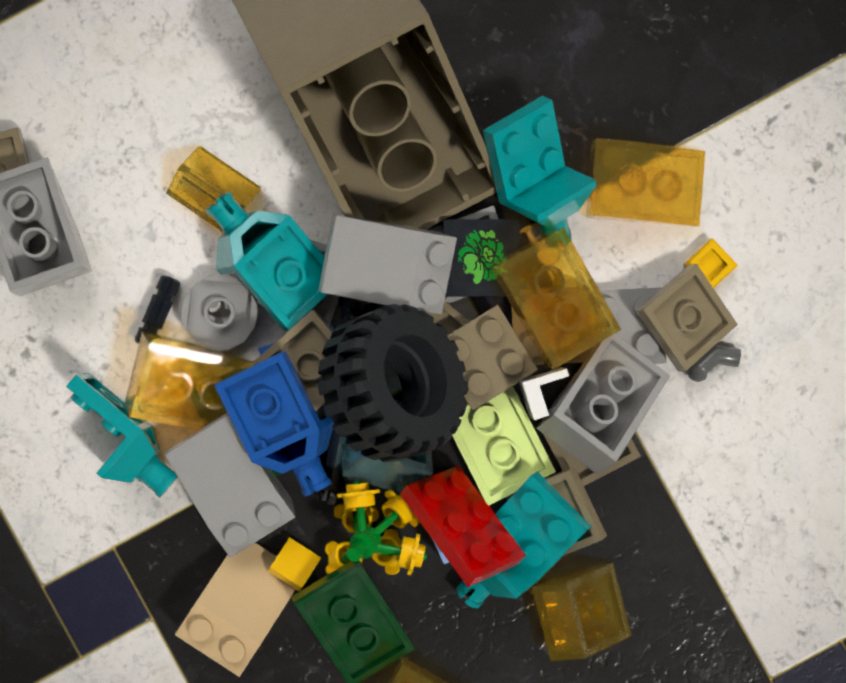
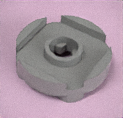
(206, 295)

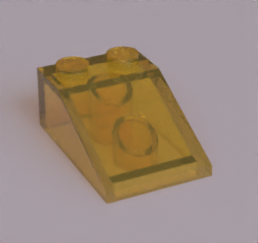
(645, 183)
(176, 382)

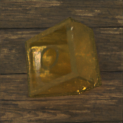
(581, 612)

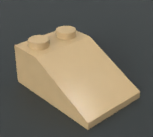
(236, 609)

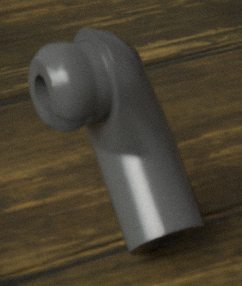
(716, 355)

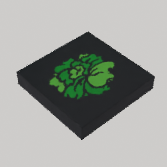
(478, 247)

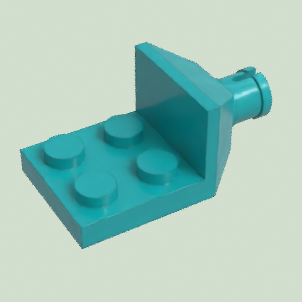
(532, 169)
(269, 258)
(138, 452)
(544, 530)

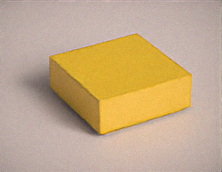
(712, 262)
(294, 564)

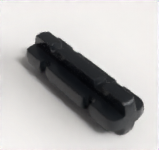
(159, 306)

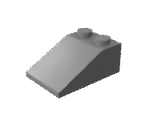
(37, 230)
(387, 263)
(604, 403)
(230, 492)

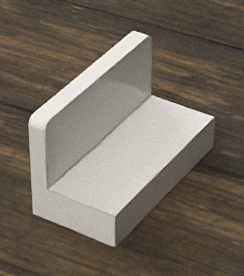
(532, 392)

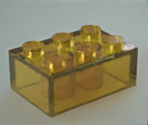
(555, 297)

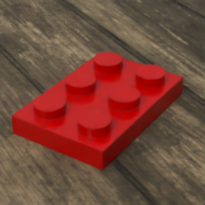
(462, 525)

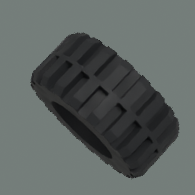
(358, 390)

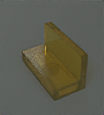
(206, 178)

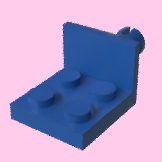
(278, 421)

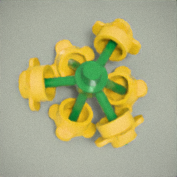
(367, 542)

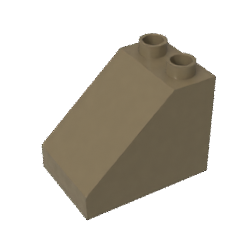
(375, 105)

